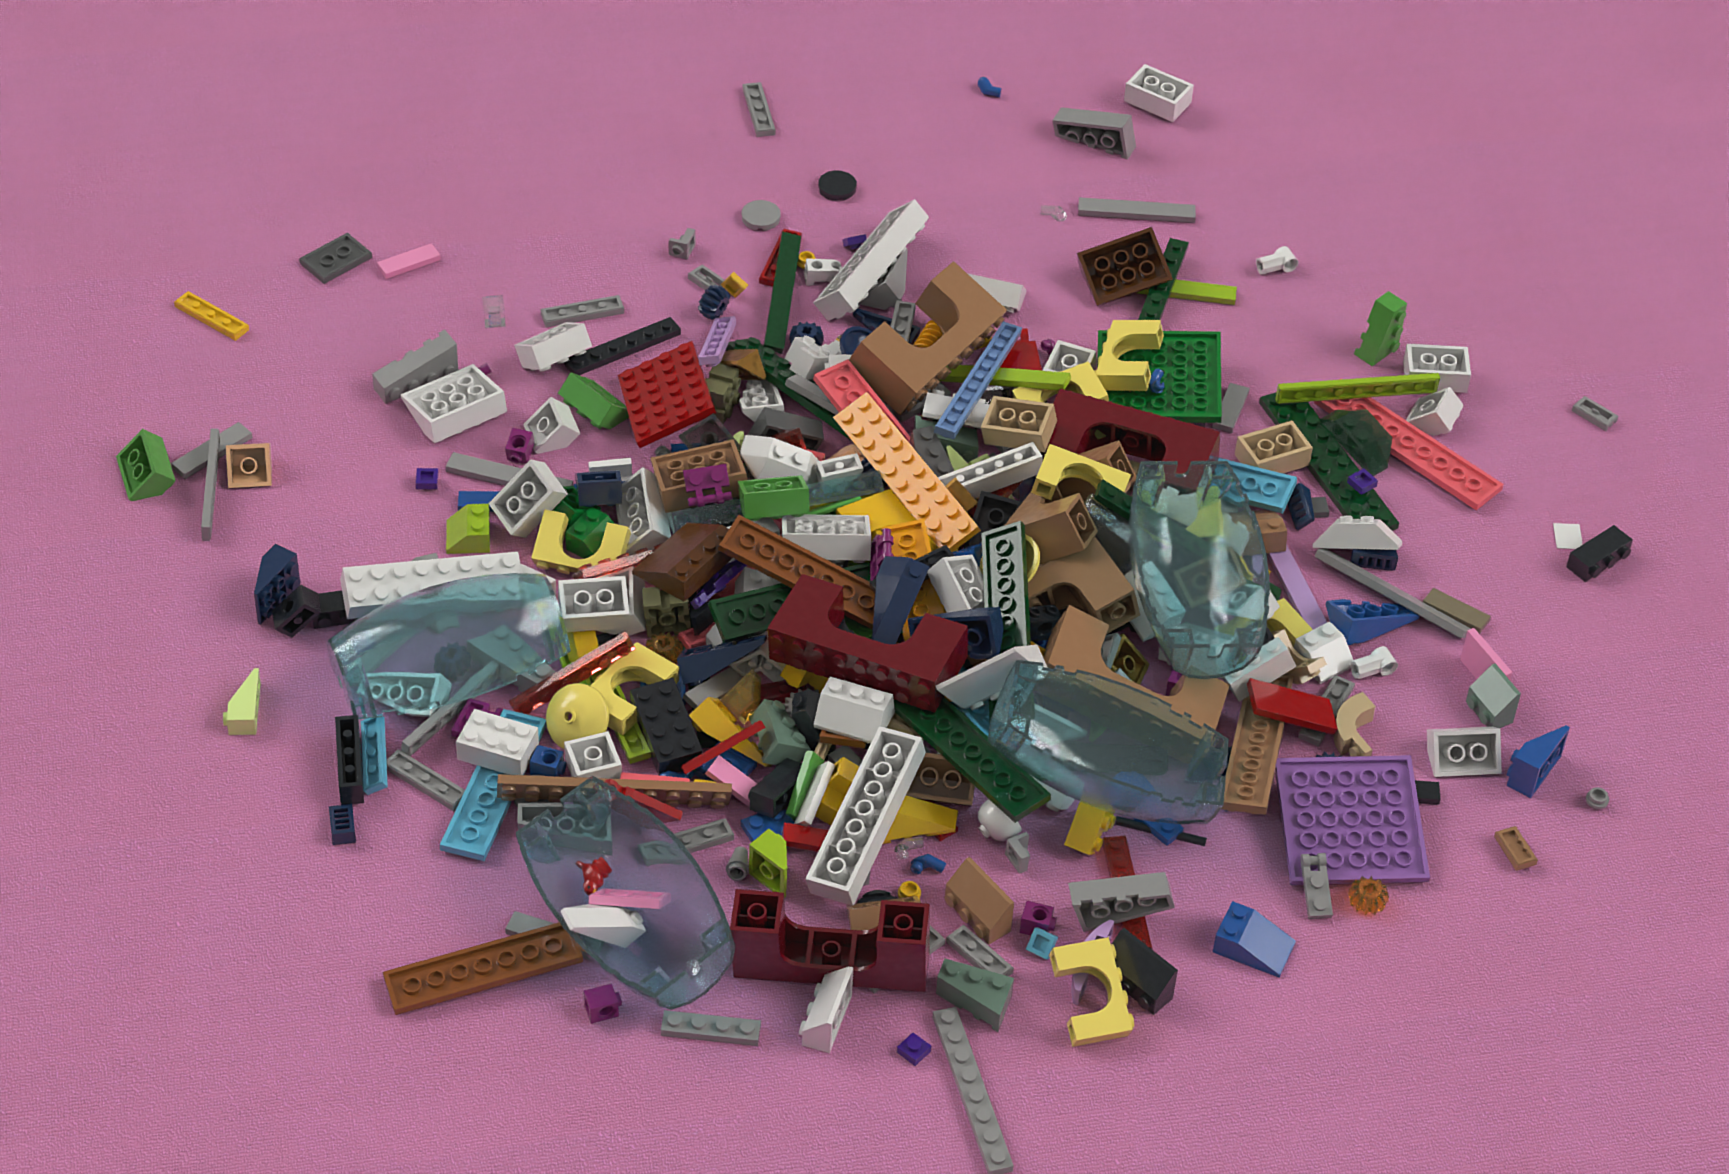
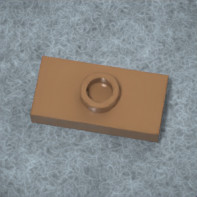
(1515, 848)

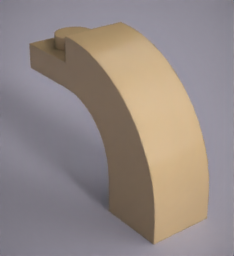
(1305, 668)
(1352, 714)

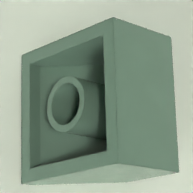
(1493, 698)

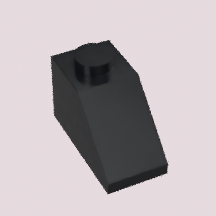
(804, 712)

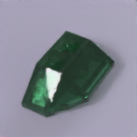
(1361, 437)

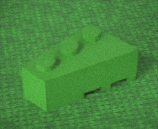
(1384, 329)

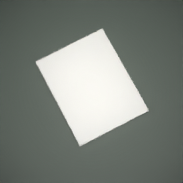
(1567, 535)

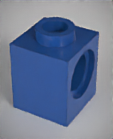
(547, 762)

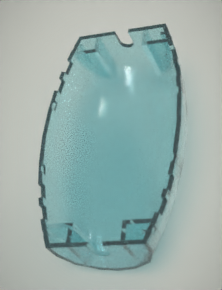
(1199, 566)
(448, 643)
(1109, 745)
(684, 942)

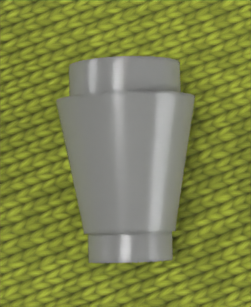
(738, 864)

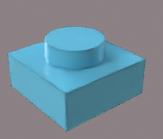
(1041, 943)

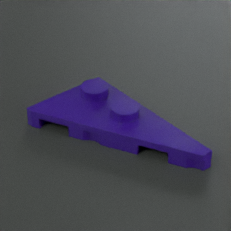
(717, 582)

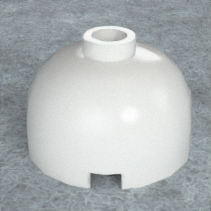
(996, 823)

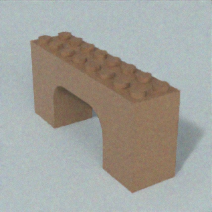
(906, 372)
(1064, 523)
(1084, 581)
(1078, 644)

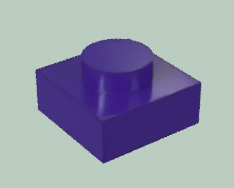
(854, 242)
(427, 478)
(1362, 481)
(914, 1049)

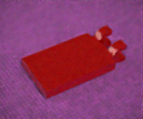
(1023, 354)
(659, 809)

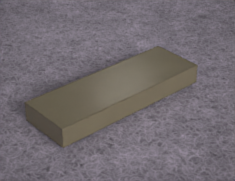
(1457, 610)

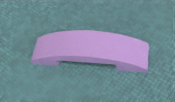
(1079, 980)

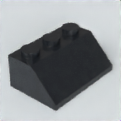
(1144, 972)

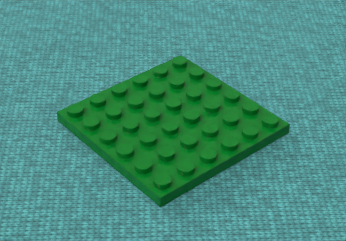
(1190, 377)

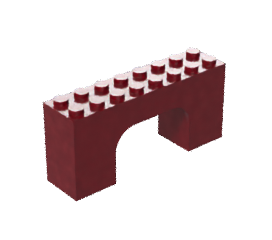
(1138, 431)
(809, 639)
(781, 950)

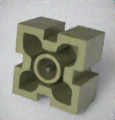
(724, 387)
(664, 612)

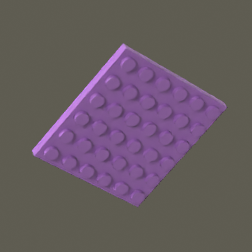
(1354, 812)

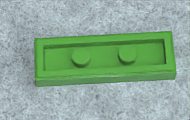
(804, 779)

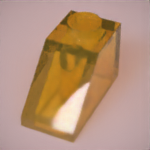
(744, 696)

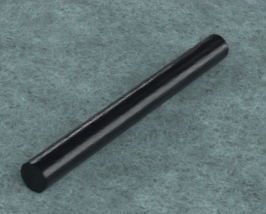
(1137, 825)

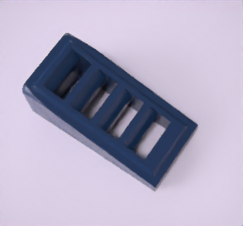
(1300, 504)
(1375, 558)
(342, 836)

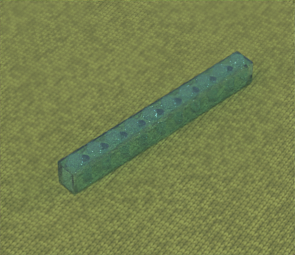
(819, 493)

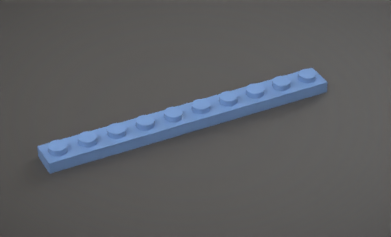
(977, 380)

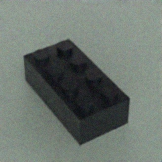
(665, 725)

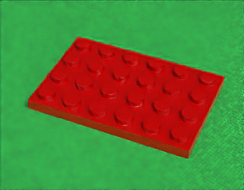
(666, 394)

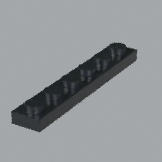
(623, 346)

